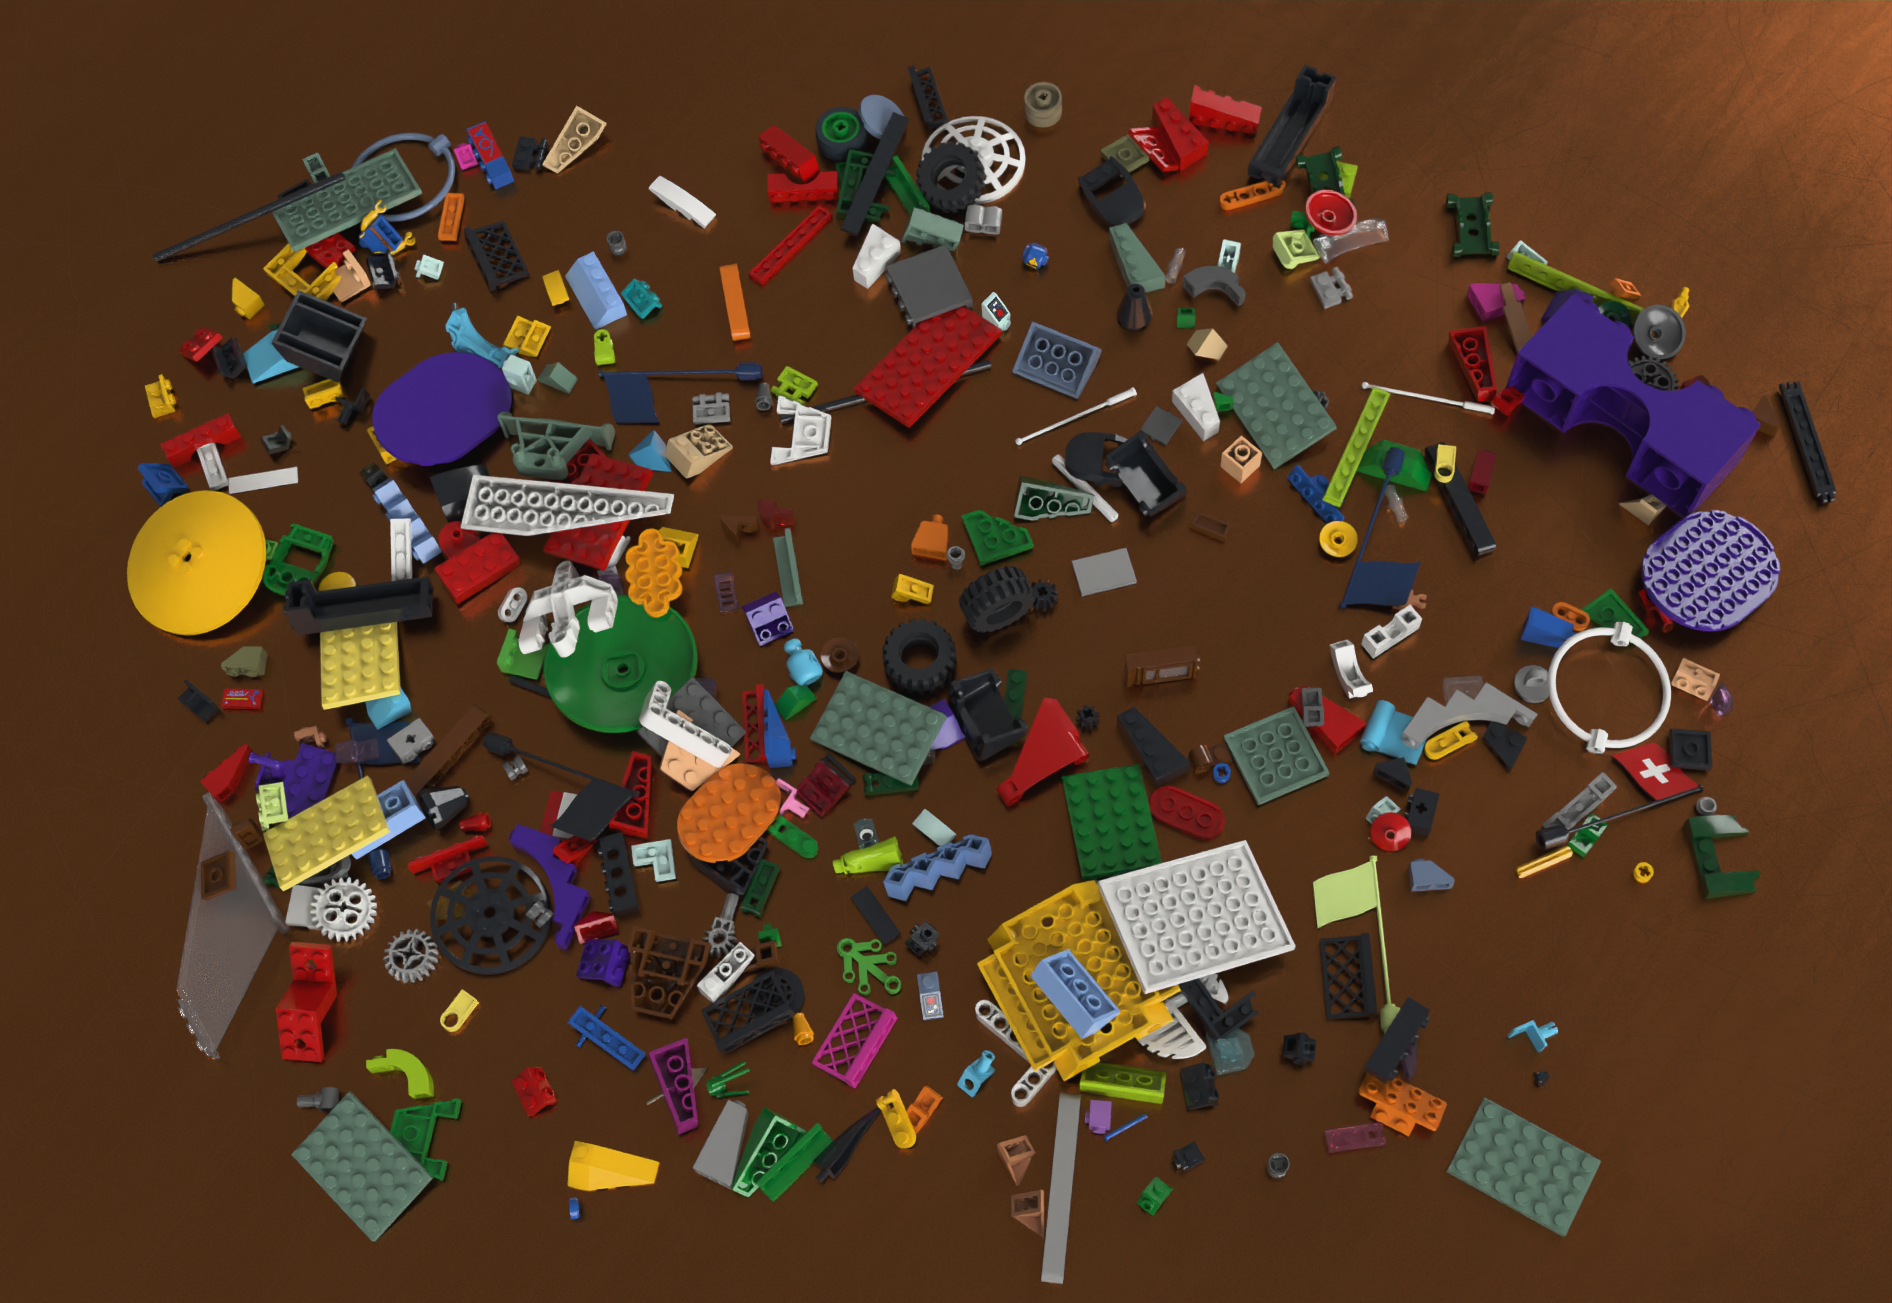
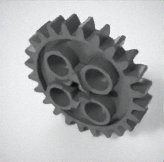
(1666, 378)

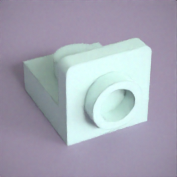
(429, 267)
(1383, 806)

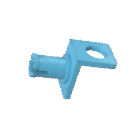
(1536, 1034)
(977, 1072)

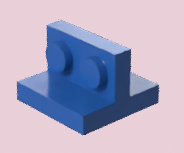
(161, 481)

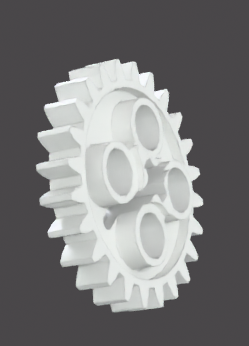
(340, 926)

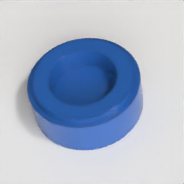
(574, 1208)

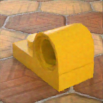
(910, 588)

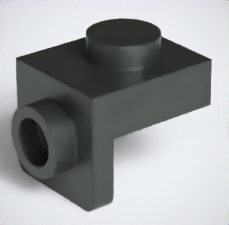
(278, 441)
(373, 475)

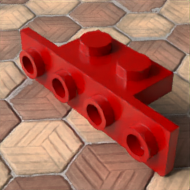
(446, 860)

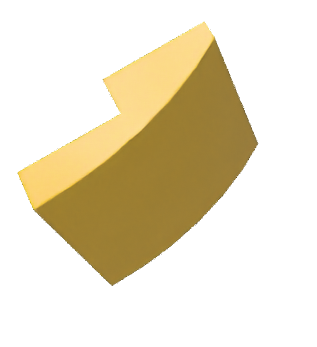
(527, 336)

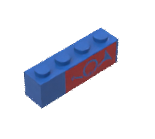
(490, 155)

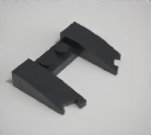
(1217, 1022)

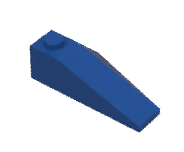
(777, 744)

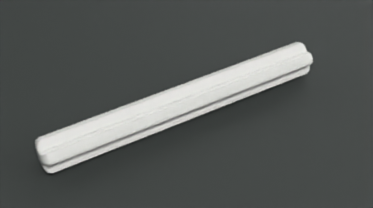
(1098, 501)

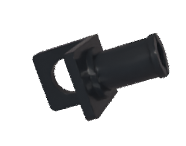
(348, 407)

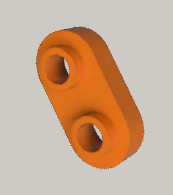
(1571, 615)

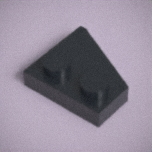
(1504, 742)

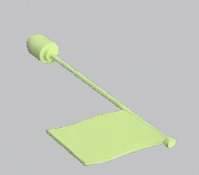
(1346, 896)

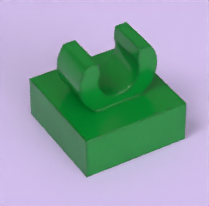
(769, 935)

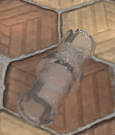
(1175, 265)
(1396, 503)

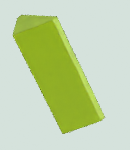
(1124, 1082)

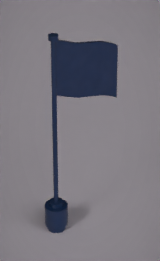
(632, 396)
(1381, 581)
(360, 732)

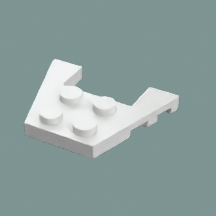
(809, 434)

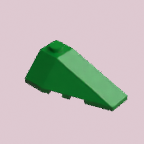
(767, 1144)

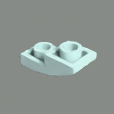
(934, 828)

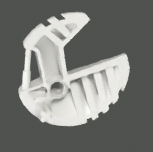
(1178, 1035)

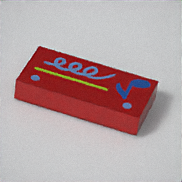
(242, 698)

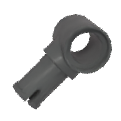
(324, 1100)

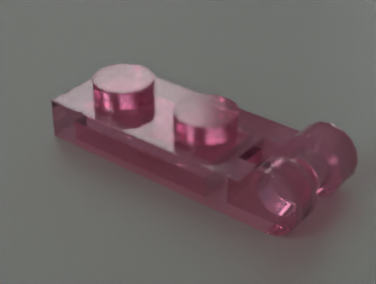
(1354, 1137)

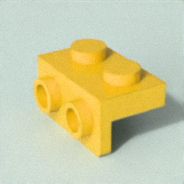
(322, 393)

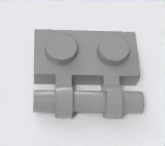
(1325, 289)
(712, 412)

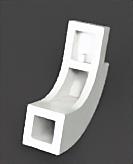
(1348, 670)

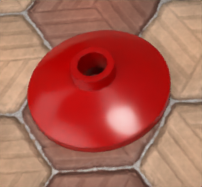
(1390, 822)

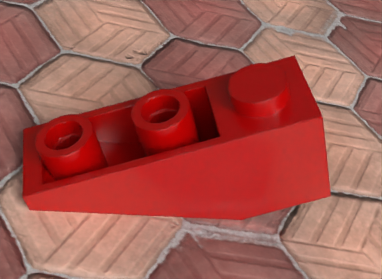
(228, 774)

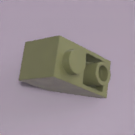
(246, 661)

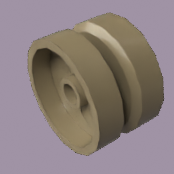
(1043, 104)

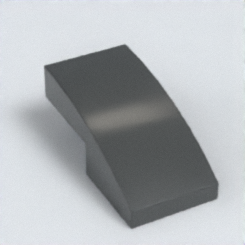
(1312, 707)

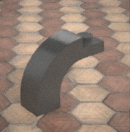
(1214, 278)
(334, 871)

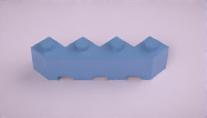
(398, 507)
(946, 861)

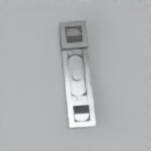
(1583, 803)

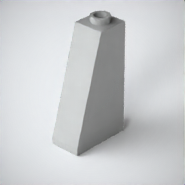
(723, 1147)

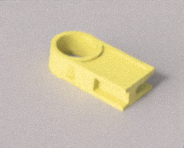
(1445, 459)
(461, 1006)

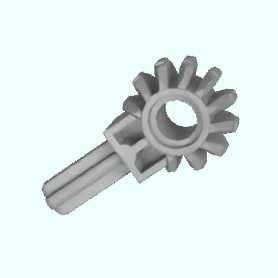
(723, 928)

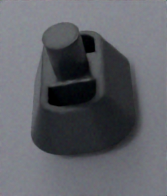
(1541, 1077)

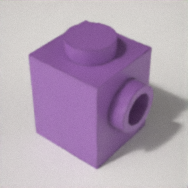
(1099, 1116)

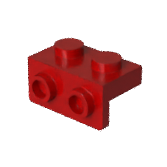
(533, 1090)

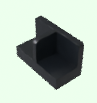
(198, 702)

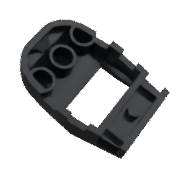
(1121, 205)
(1085, 457)

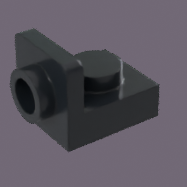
(1187, 1157)

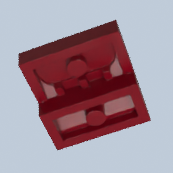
(821, 788)

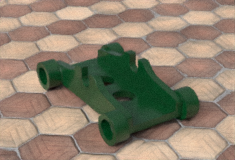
(1326, 164)
(1477, 207)

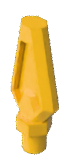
(1681, 304)

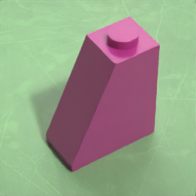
(1488, 299)

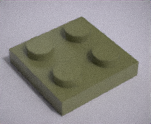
(1126, 153)

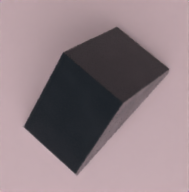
(1394, 772)

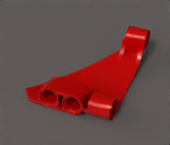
(1049, 747)

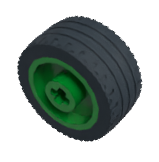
(840, 131)

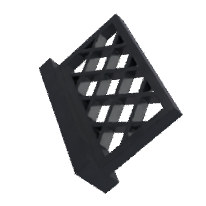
(483, 263)
(1366, 980)
(751, 1028)

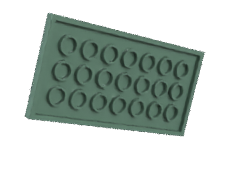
(348, 201)

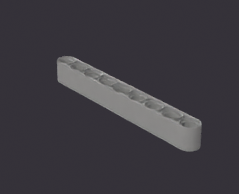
(1061, 1188)

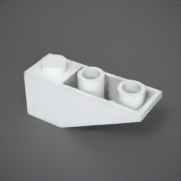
(725, 973)

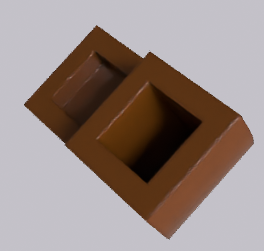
(765, 957)

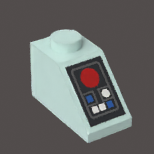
(996, 312)

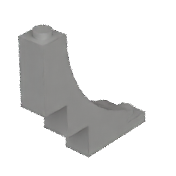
(1488, 705)

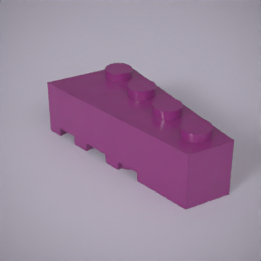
(674, 1076)

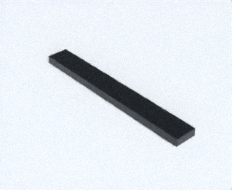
(875, 174)

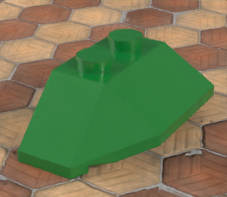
(1413, 472)

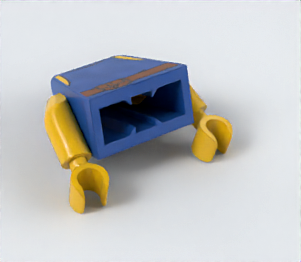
(380, 235)

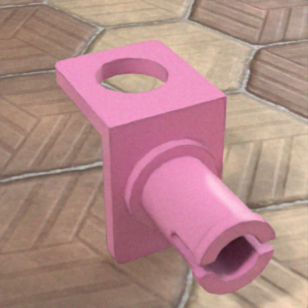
(791, 803)

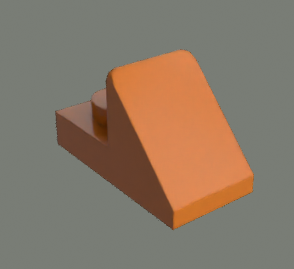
(1624, 290)

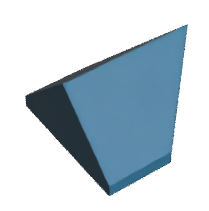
(651, 453)

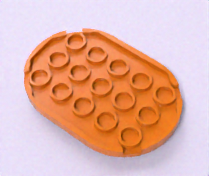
(728, 813)

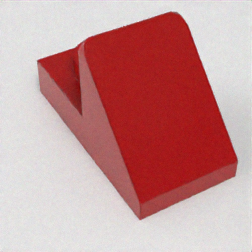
(572, 850)

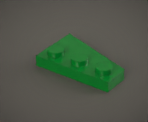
(1610, 609)

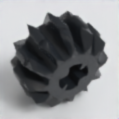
(1049, 595)

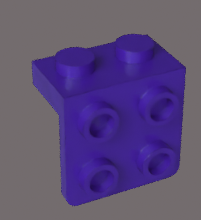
(604, 961)

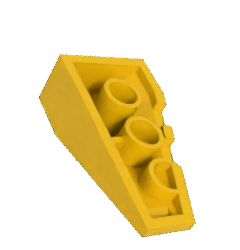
(600, 1168)

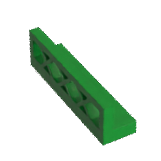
(905, 188)
(794, 1163)

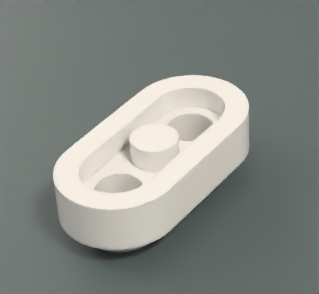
(511, 605)

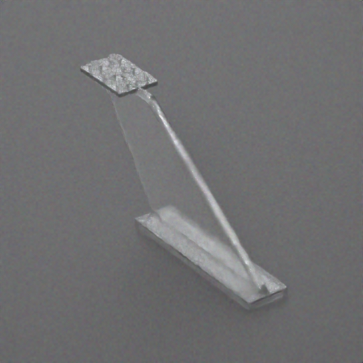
(223, 937)

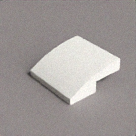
(300, 906)

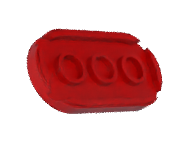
(1186, 812)

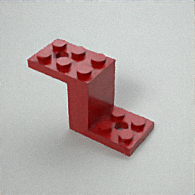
(306, 1001)

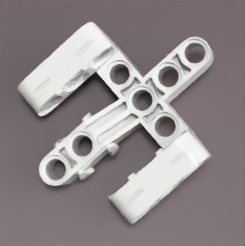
(559, 598)

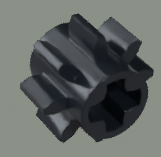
(1090, 721)

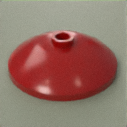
(1330, 212)

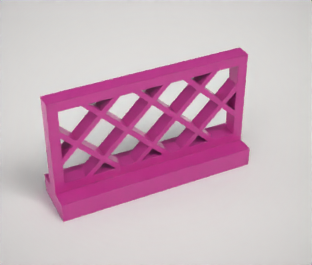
(870, 1044)

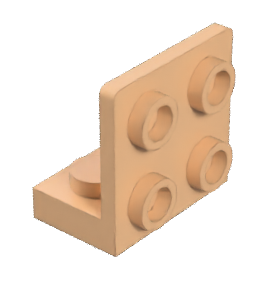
(353, 278)

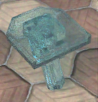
(1232, 1052)

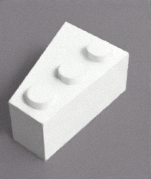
(875, 255)

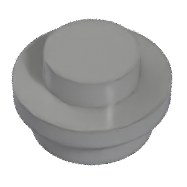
(1706, 806)

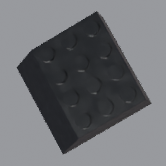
(318, 336)

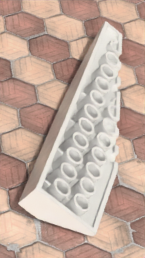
(547, 507)

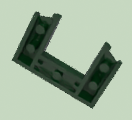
(857, 165)
(1713, 882)

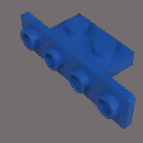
(1313, 491)

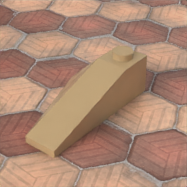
(577, 135)

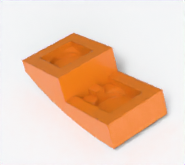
(923, 1107)

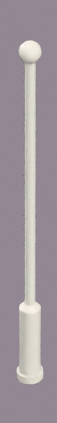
(1115, 399)
(1466, 404)

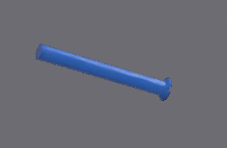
(597, 1015)
(1125, 1126)

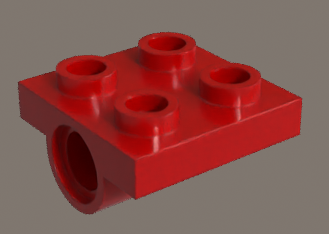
(330, 250)

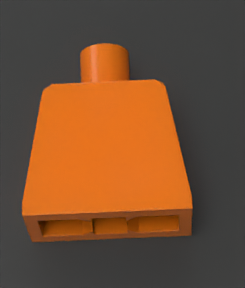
(931, 539)

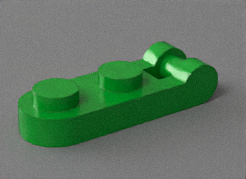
(794, 837)

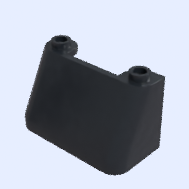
(1145, 474)
(983, 714)

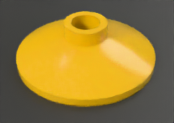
(1341, 531)

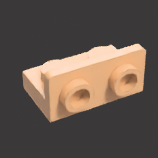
(1695, 679)

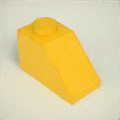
(245, 299)

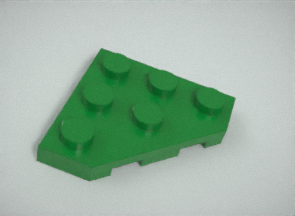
(995, 537)

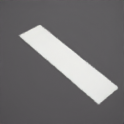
(263, 480)

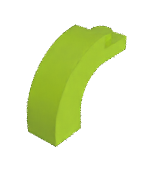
(419, 1079)

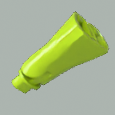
(873, 858)

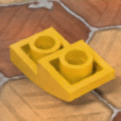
(555, 288)

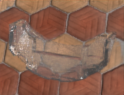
(1362, 234)

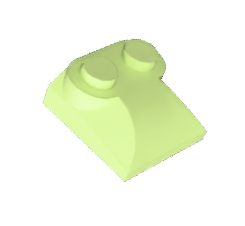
(1294, 248)

